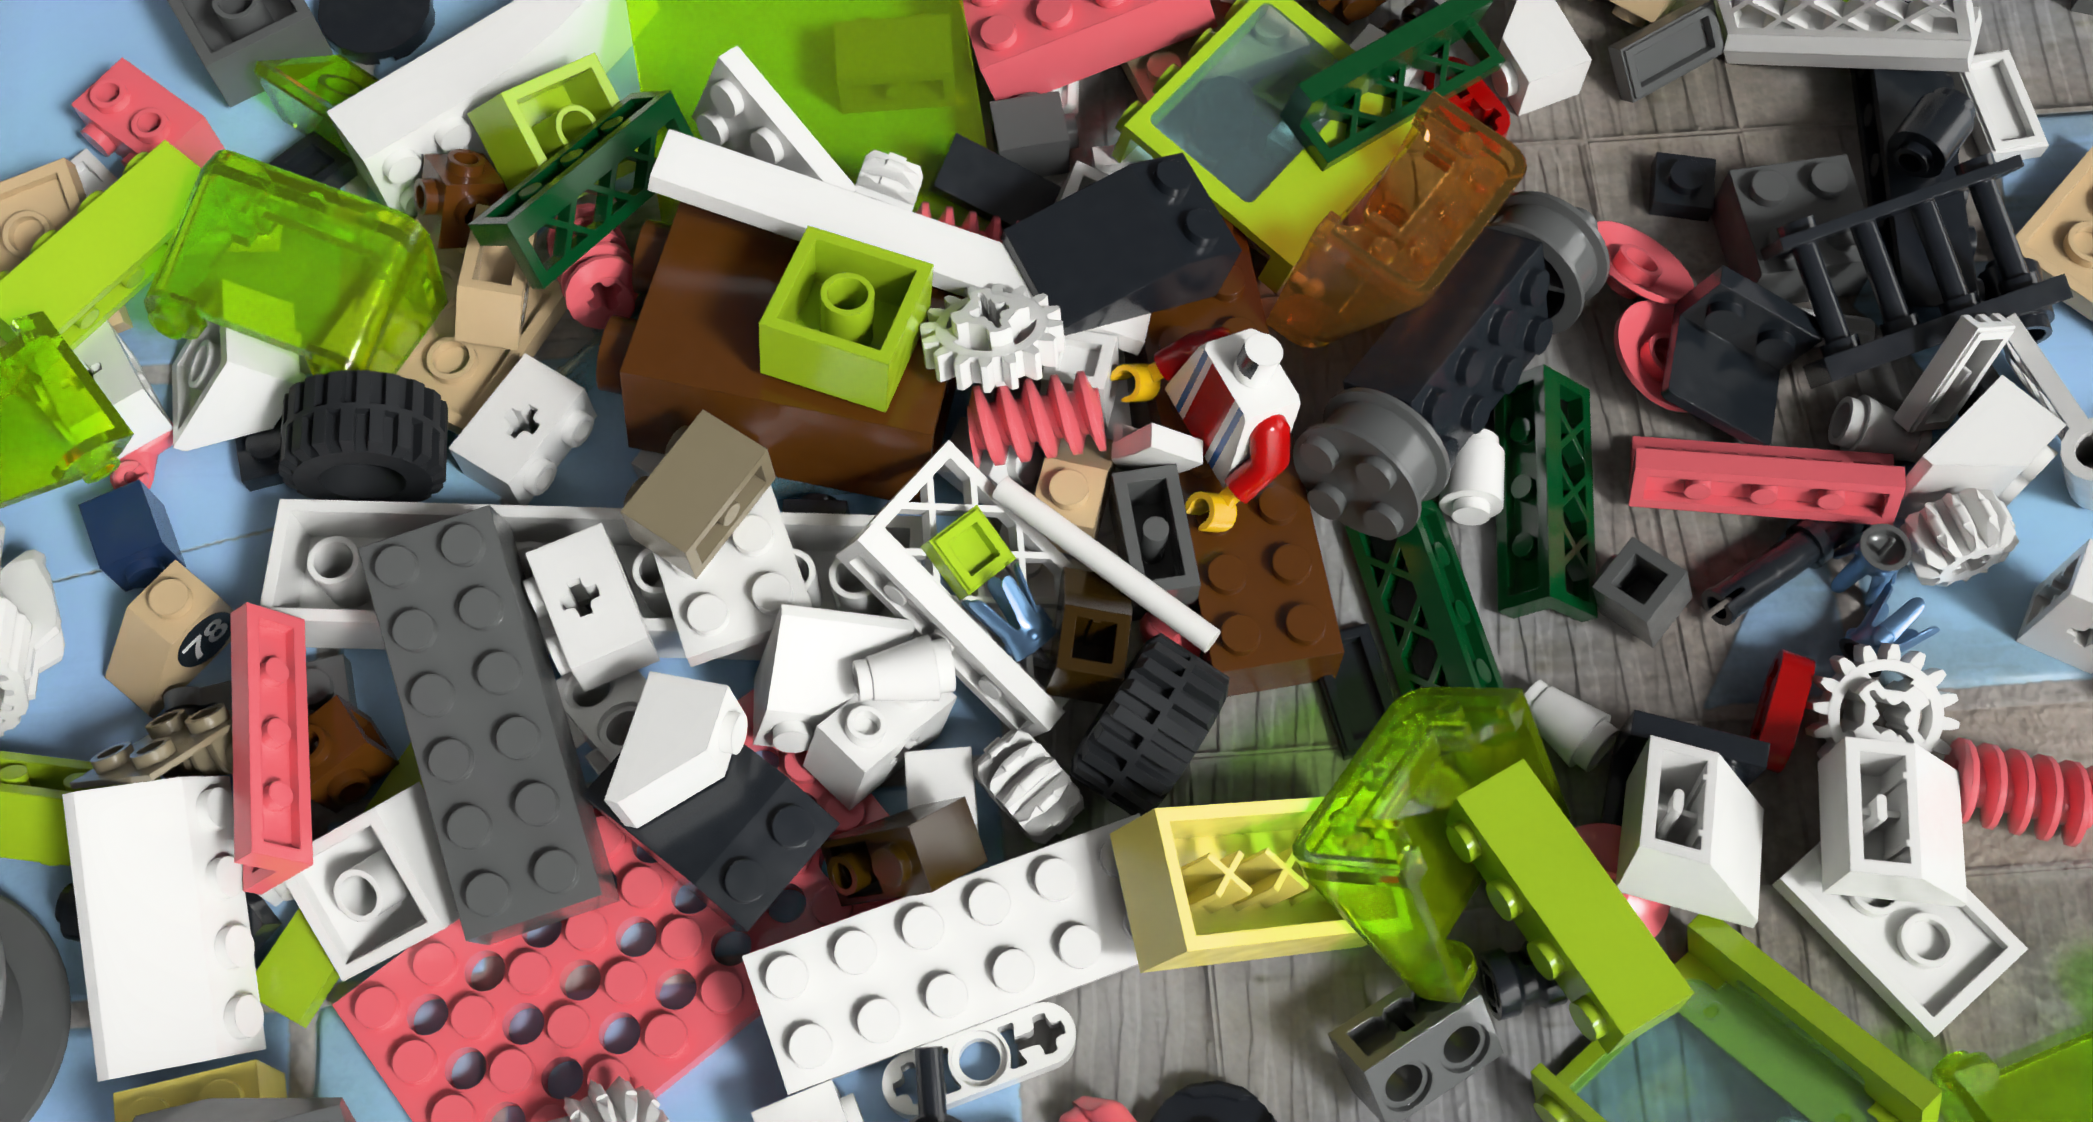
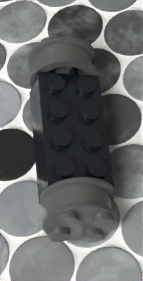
(1448, 365)

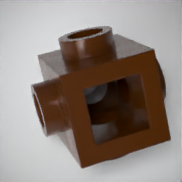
(449, 194)
(345, 754)

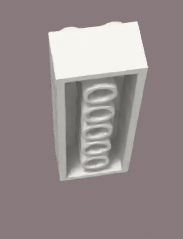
(943, 959)

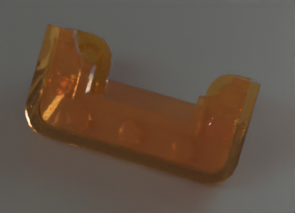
(1415, 231)

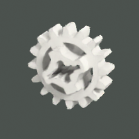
(992, 337)
(1905, 700)

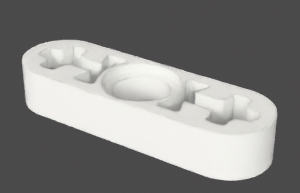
(1035, 1059)

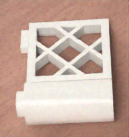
(2050, 391)

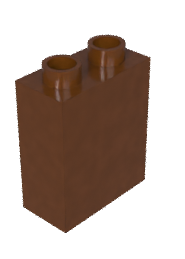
(701, 352)

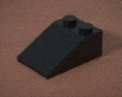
(1125, 245)
(733, 839)

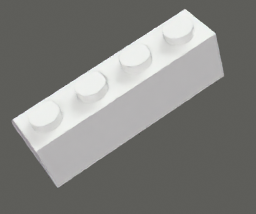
(163, 925)

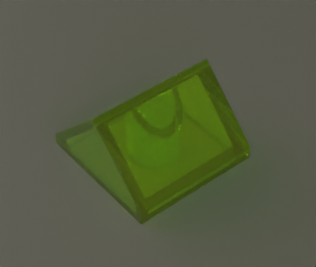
(309, 88)

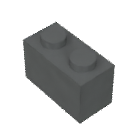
(1155, 531)

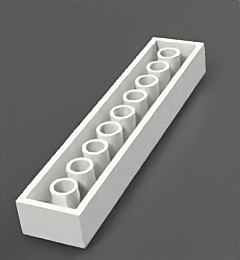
(321, 578)

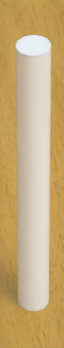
(1106, 564)

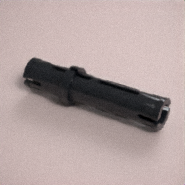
(1805, 546)

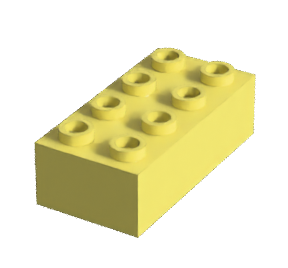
(1222, 886)

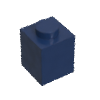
(130, 535)

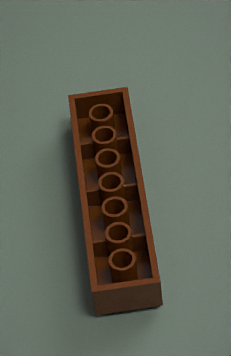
(1266, 572)

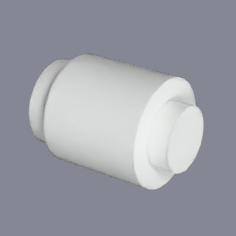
(1476, 481)

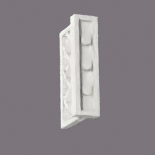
(1852, 33)
(917, 595)

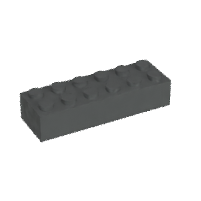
(487, 727)

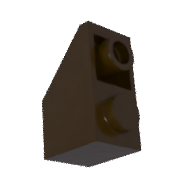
(1090, 638)
(904, 853)

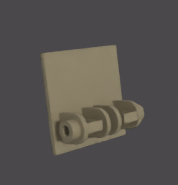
(173, 748)

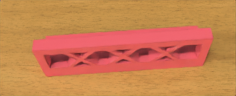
(1765, 480)
(270, 747)

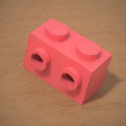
(134, 114)

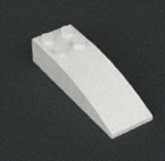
(428, 100)

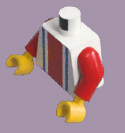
(1231, 399)

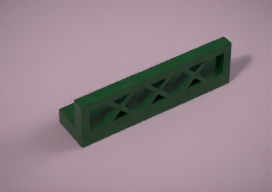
(1387, 59)
(574, 170)
(1531, 527)
(1441, 600)

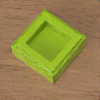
(968, 552)

